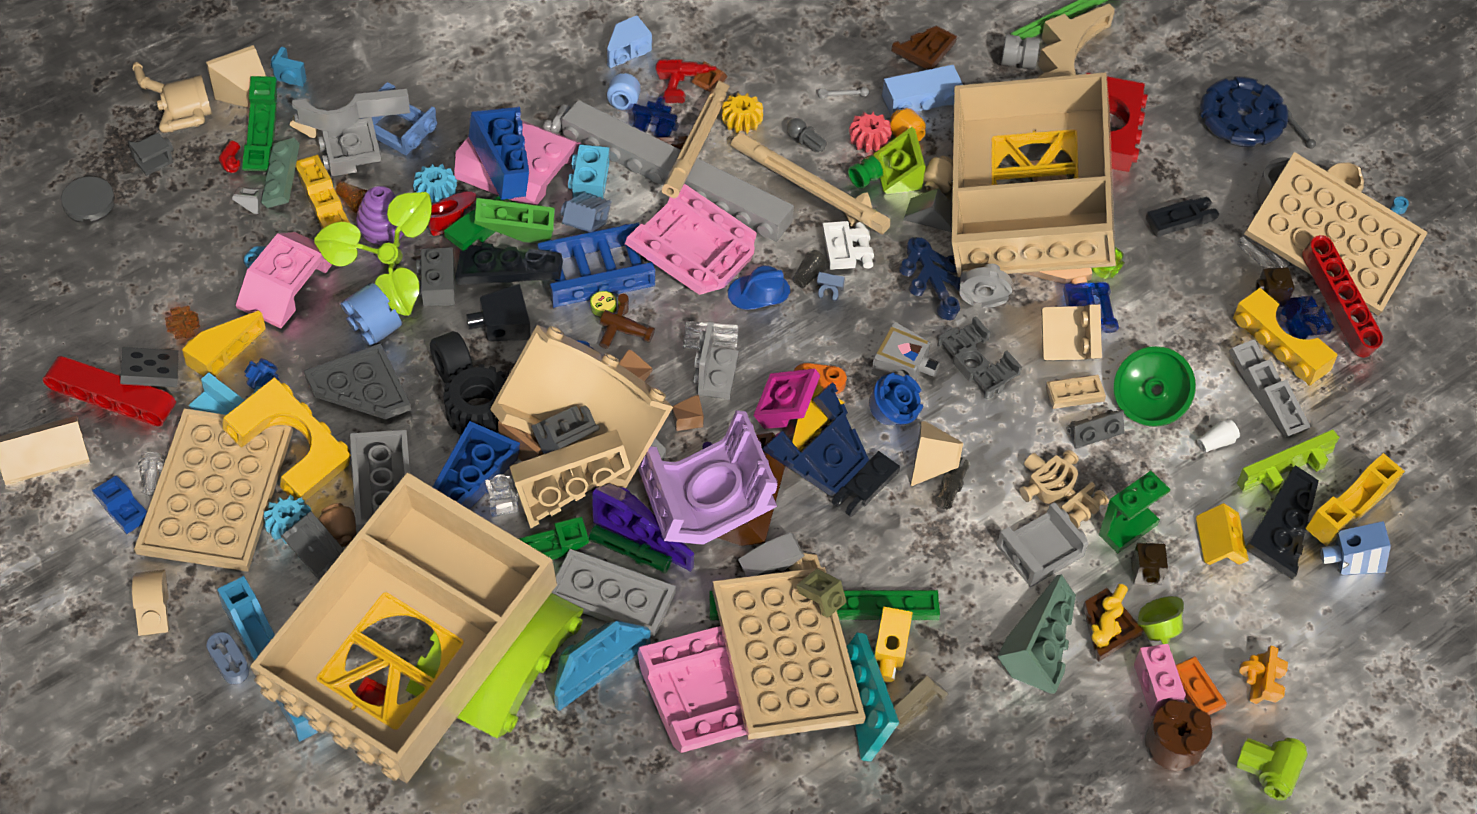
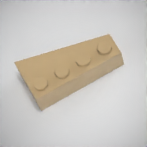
(567, 474)

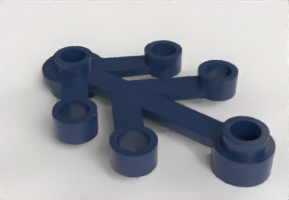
(920, 250)

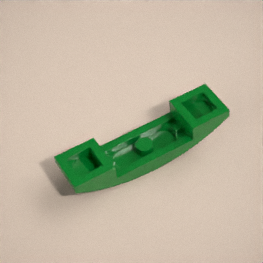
(261, 123)
(558, 542)

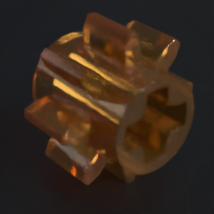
(182, 322)

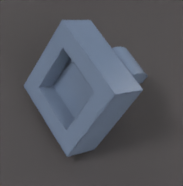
(831, 282)

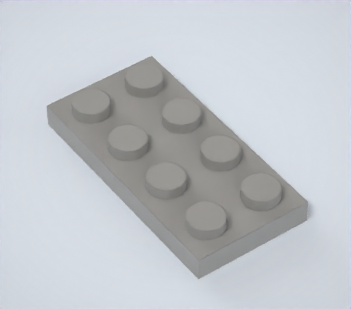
(613, 591)

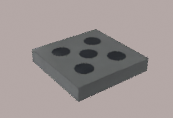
(149, 367)

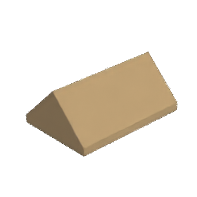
(42, 450)

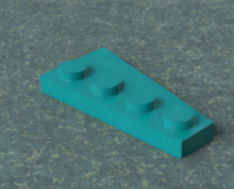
(875, 699)

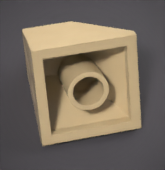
(232, 75)

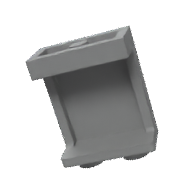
(1043, 545)

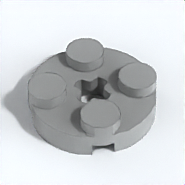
(975, 283)

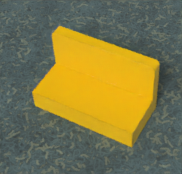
(1221, 535)

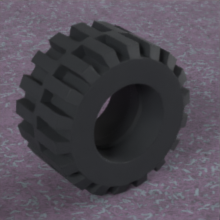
(469, 385)

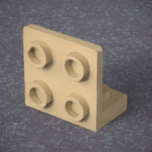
(1071, 332)

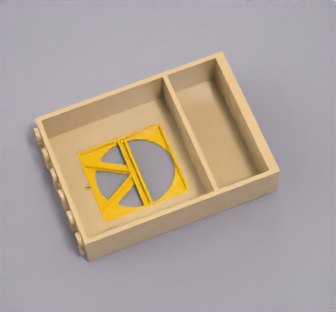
(1033, 222)
(419, 561)

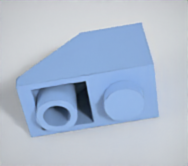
(628, 41)

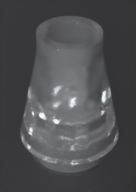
(150, 470)

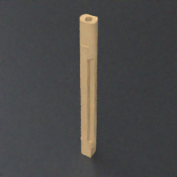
(695, 140)
(811, 183)

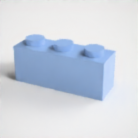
(921, 89)

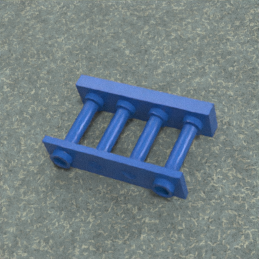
(614, 280)

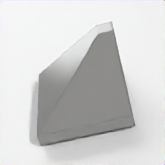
(249, 198)

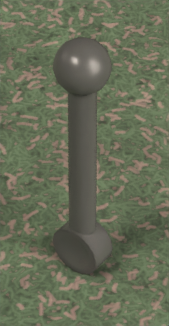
(1310, 143)

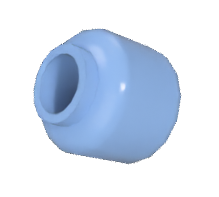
(623, 91)

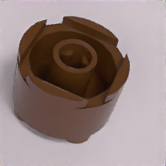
(1178, 735)

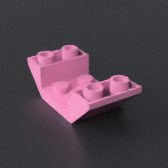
(279, 276)

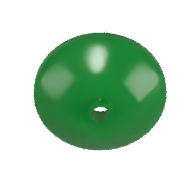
(1143, 372)

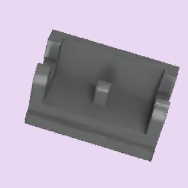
(564, 428)
(313, 544)

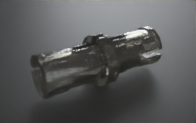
(951, 485)

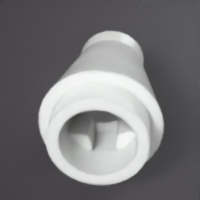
(1220, 435)

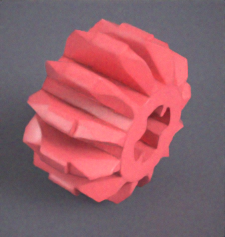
(870, 132)

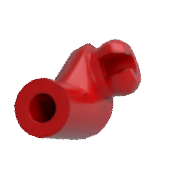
(227, 157)

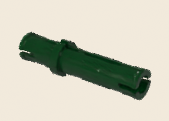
(639, 552)

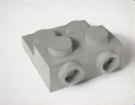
(350, 147)

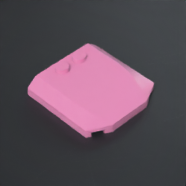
(545, 156)
(695, 242)
(693, 689)

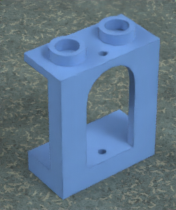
(423, 124)

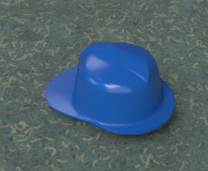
(759, 289)

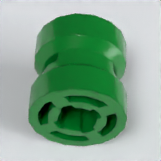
(863, 173)

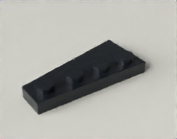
(497, 265)

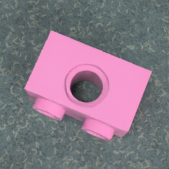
(1158, 677)

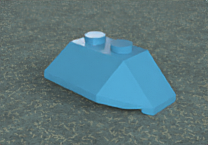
(596, 657)

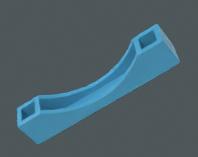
(255, 633)

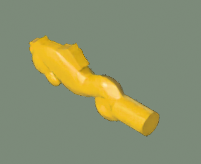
(1108, 626)

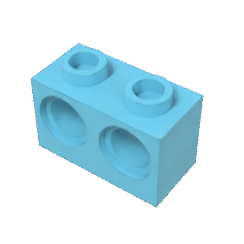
(590, 171)

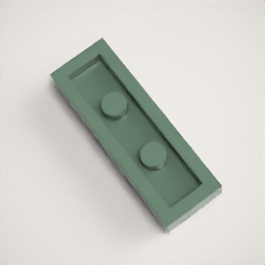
(280, 173)

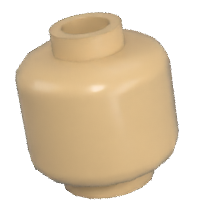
(939, 174)

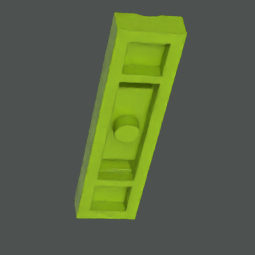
(1271, 468)

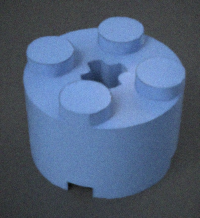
(371, 314)

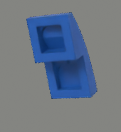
(120, 504)

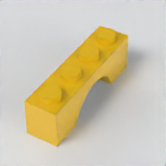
(1306, 358)
(1356, 501)

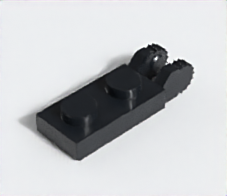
(1181, 216)
(867, 483)

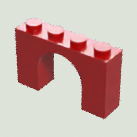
(1125, 103)

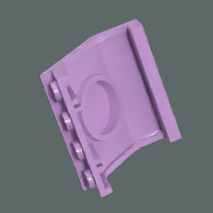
(711, 488)

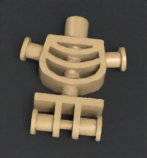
(1051, 488)

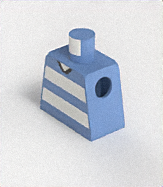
(1359, 550)

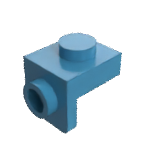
(288, 70)

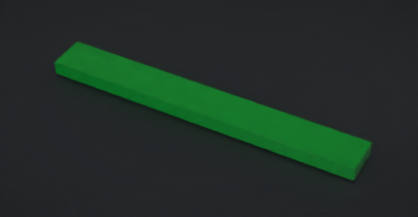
(870, 604)

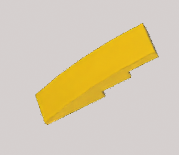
(320, 191)

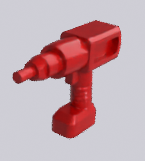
(675, 71)

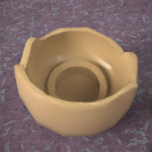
(1349, 174)

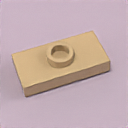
(1075, 391)

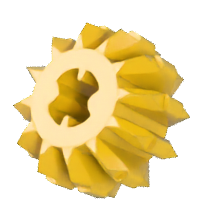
(742, 113)

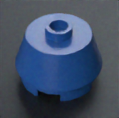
(895, 400)

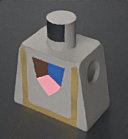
(904, 354)

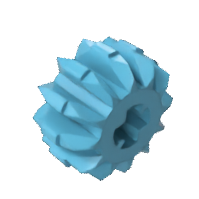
(435, 181)
(284, 515)

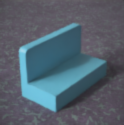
(216, 397)

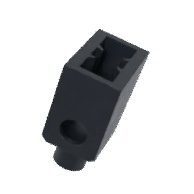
(502, 315)

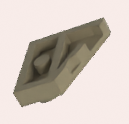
(915, 701)

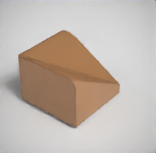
(636, 365)
(688, 414)

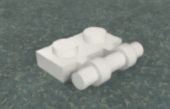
(839, 245)

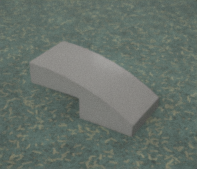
(772, 555)

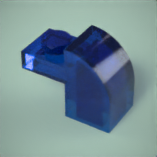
(1305, 318)

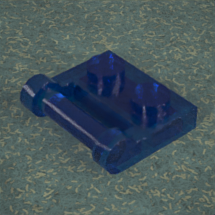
(1082, 295)

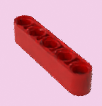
(1342, 308)
(105, 391)

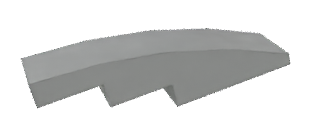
(1271, 393)

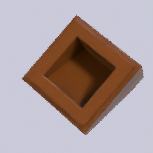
(709, 80)

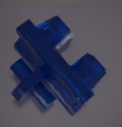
(655, 114)

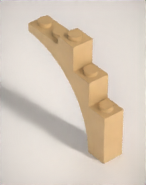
(1067, 37)

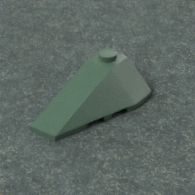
(1038, 641)

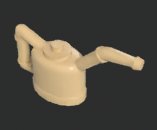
(181, 100)

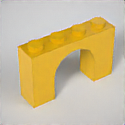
(277, 406)

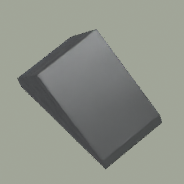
(931, 210)

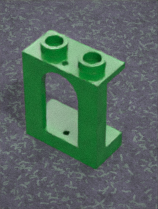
(1136, 516)

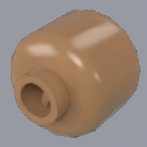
(339, 522)

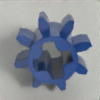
(260, 373)

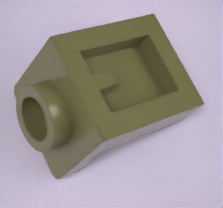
(823, 590)

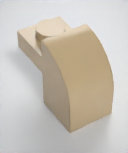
(149, 601)

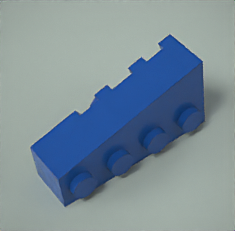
(501, 149)
(476, 458)

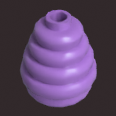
(373, 217)

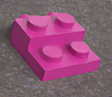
(786, 397)

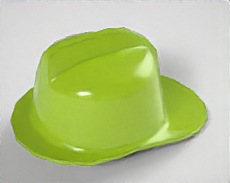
(1162, 618)

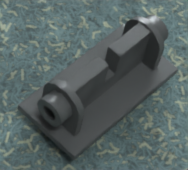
(1097, 429)

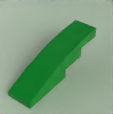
(466, 232)

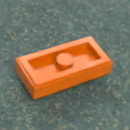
(1199, 687)

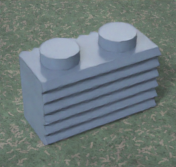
(586, 212)

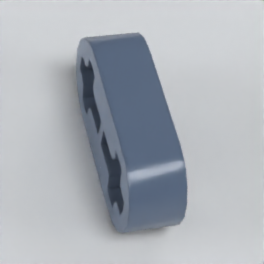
(233, 655)

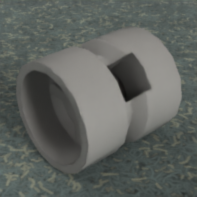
(1020, 51)

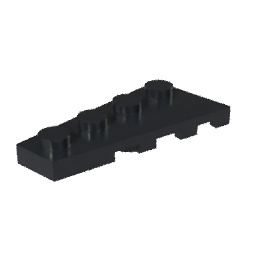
(1283, 526)

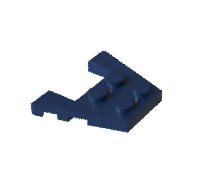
(831, 456)

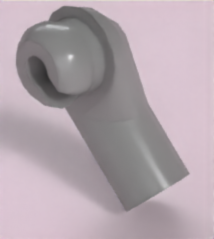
(556, 125)

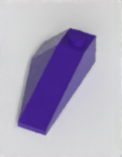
(627, 516)

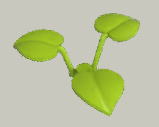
(411, 215)

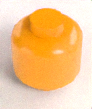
(906, 118)

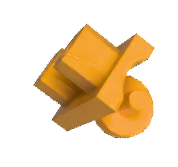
(1261, 674)

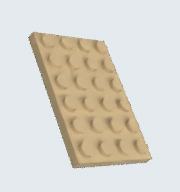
(1367, 235)
(212, 493)
(785, 657)

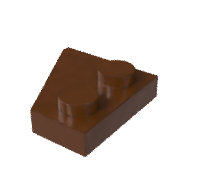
(927, 47)
(1129, 628)

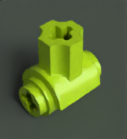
(1275, 764)

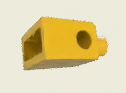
(892, 641)

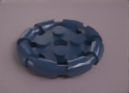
(1238, 127)

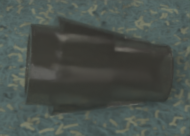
(809, 268)

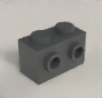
(437, 276)

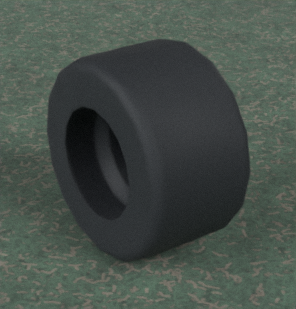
(449, 354)

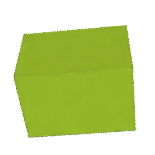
(902, 163)

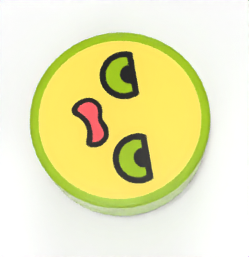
(603, 301)

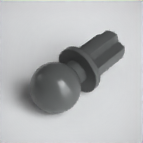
(797, 129)

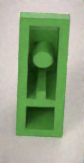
(516, 220)

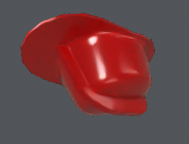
(449, 211)

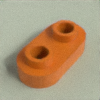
(825, 372)

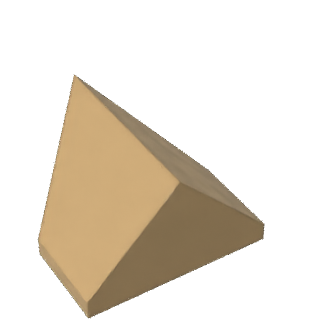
(934, 453)

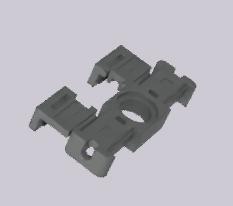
(963, 347)

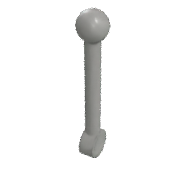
(823, 93)

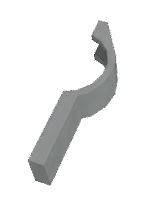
(362, 106)

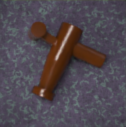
(617, 322)

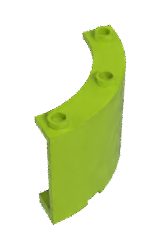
(503, 691)

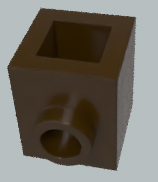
(1277, 284)
(1149, 564)

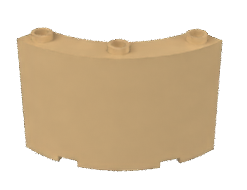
(564, 373)

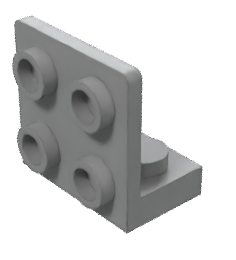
(714, 367)

